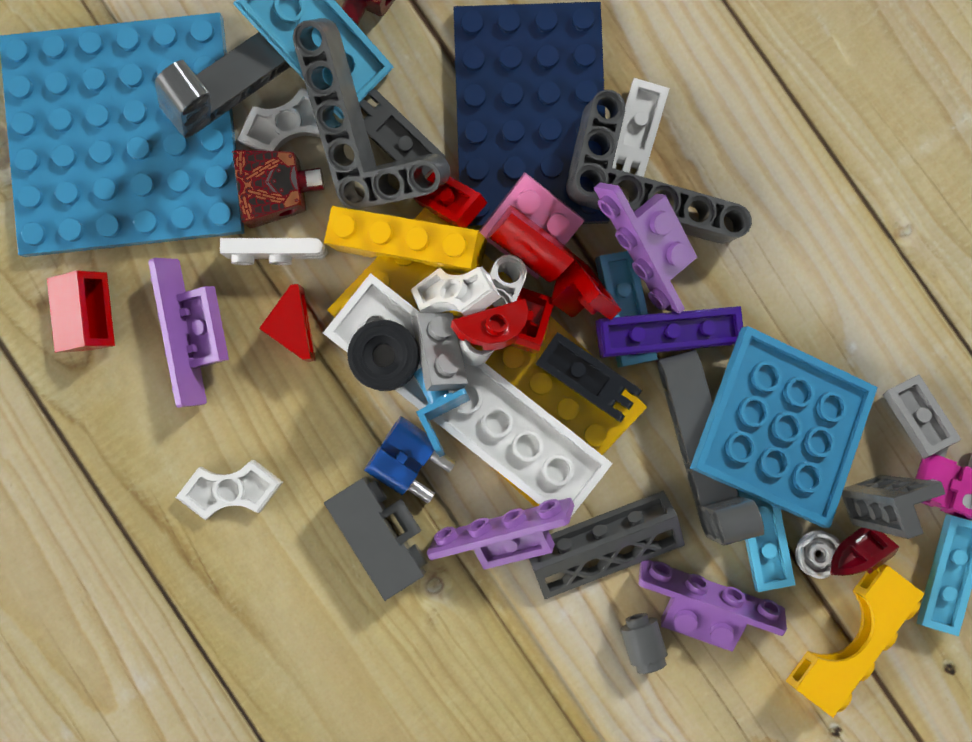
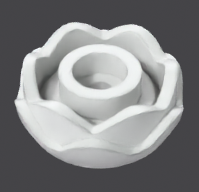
(805, 553)

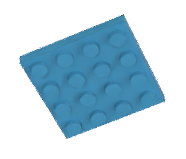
(784, 427)

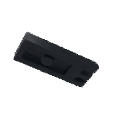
(587, 376)

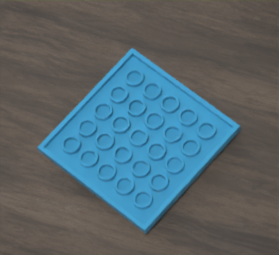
(95, 149)

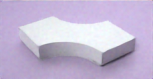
(274, 127)
(460, 293)
(248, 487)

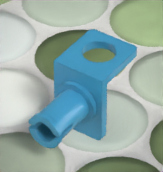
(438, 404)

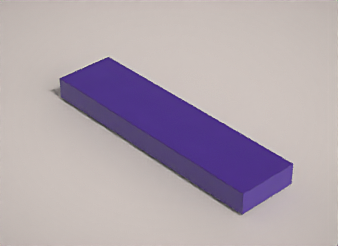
(668, 331)

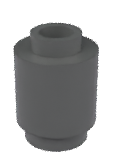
(644, 643)

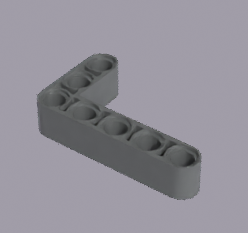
(200, 99)
(353, 129)
(641, 189)
(721, 511)

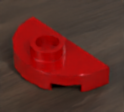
(493, 327)

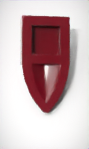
(862, 552)

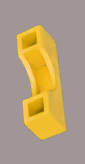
(404, 238)
(885, 604)

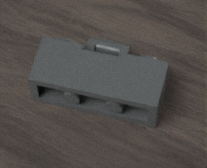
(373, 539)

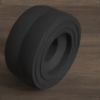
(367, 340)

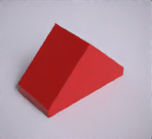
(539, 312)
(290, 323)

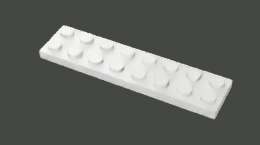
(497, 421)

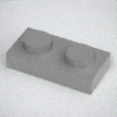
(439, 352)
(921, 416)

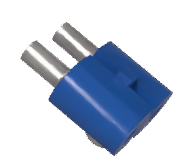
(401, 458)

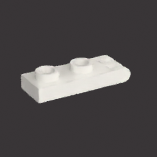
(640, 125)
(278, 250)

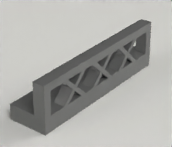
(888, 503)
(603, 540)

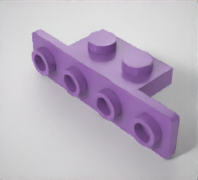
(652, 240)
(189, 330)
(505, 538)
(707, 608)

